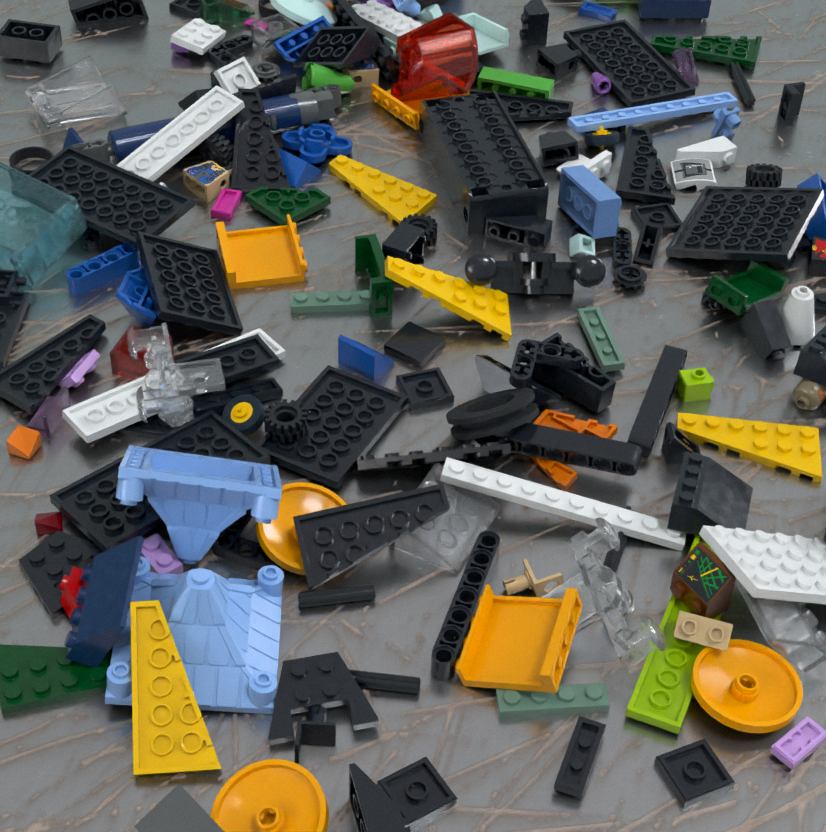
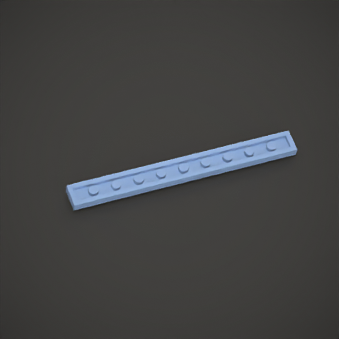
(651, 112)

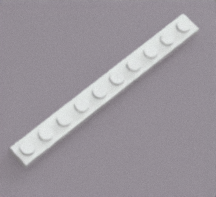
(560, 503)

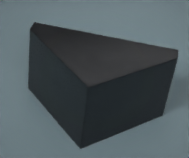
(648, 243)
(676, 444)

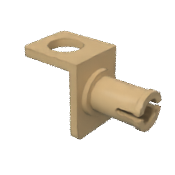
(528, 581)

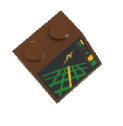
(703, 583)

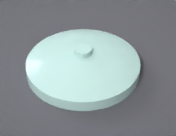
(304, 10)

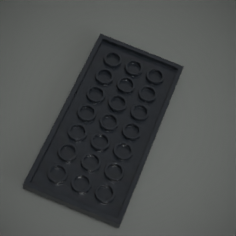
(630, 62)
(112, 197)
(108, 523)

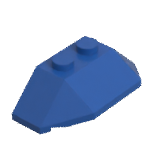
(295, 42)
(136, 296)

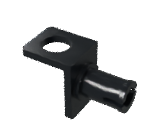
(314, 731)

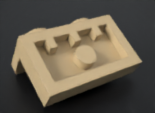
(703, 630)

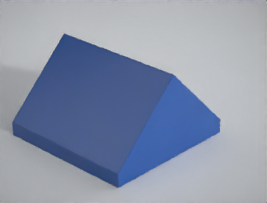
(297, 170)
(362, 358)

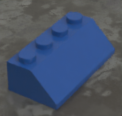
(817, 225)

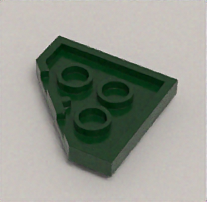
(287, 201)

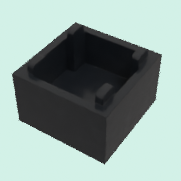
(406, 243)

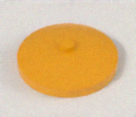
(280, 536)
(747, 686)
(271, 798)

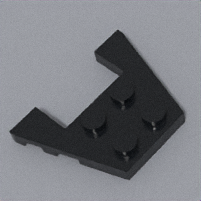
(51, 560)
(317, 682)

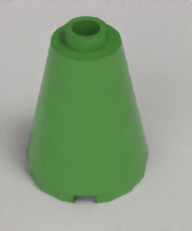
(319, 76)

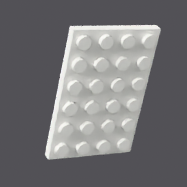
(772, 563)

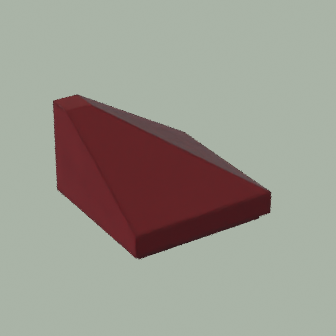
(48, 522)

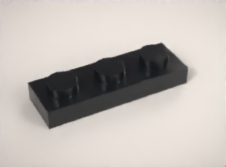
(580, 757)

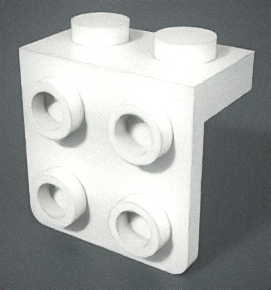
(599, 165)

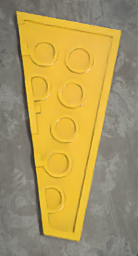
(383, 190)
(455, 294)
(759, 441)
(165, 713)

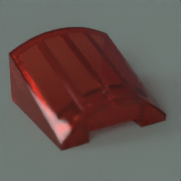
(436, 59)

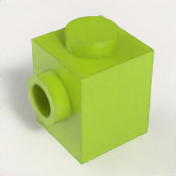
(695, 384)

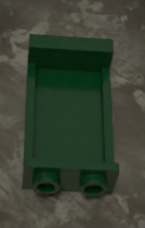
(371, 259)
(751, 286)

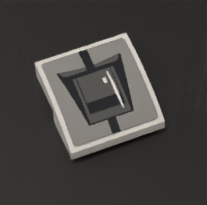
(693, 172)

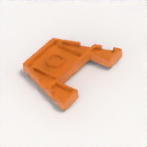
(557, 472)

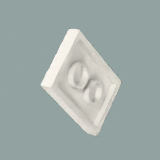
(198, 36)
(236, 75)

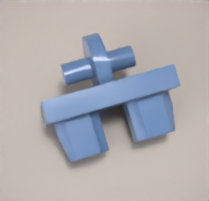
(726, 122)

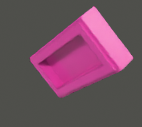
(226, 204)

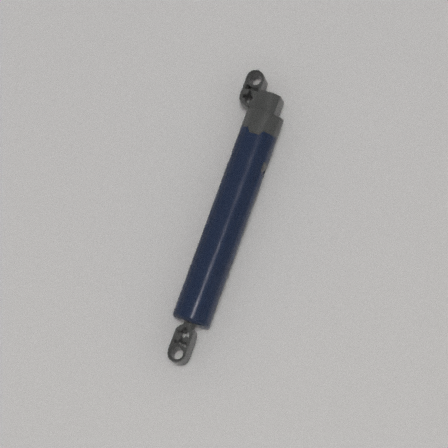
(283, 112)

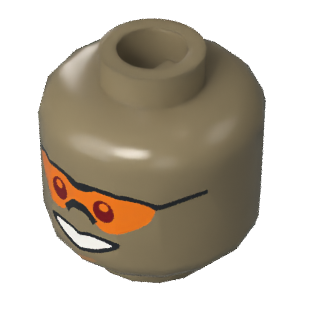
(809, 394)

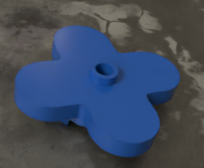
(316, 142)

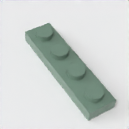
(329, 301)
(600, 339)
(567, 700)

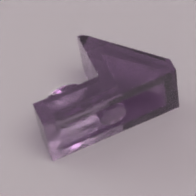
(686, 65)

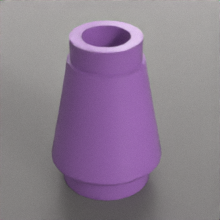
(600, 83)

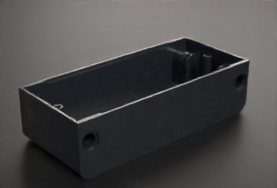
(481, 159)

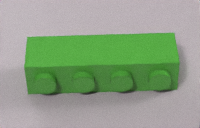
(514, 83)

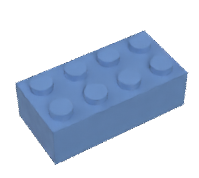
(589, 201)

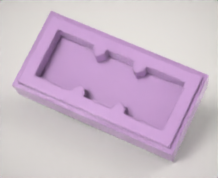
(799, 742)

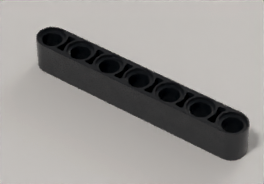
(657, 399)
(570, 448)
(464, 605)

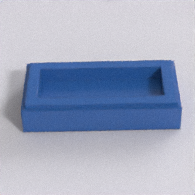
(597, 11)

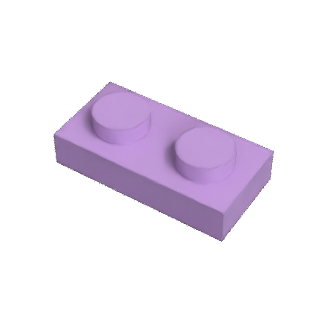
(84, 365)
(160, 556)

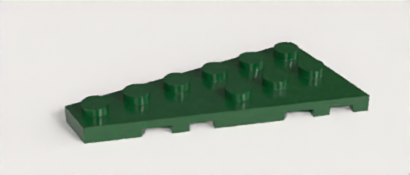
(713, 48)
(44, 677)

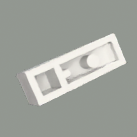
(718, 150)

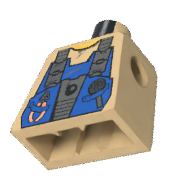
(362, 72)
(207, 179)

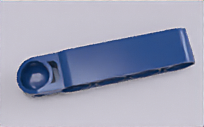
(102, 269)

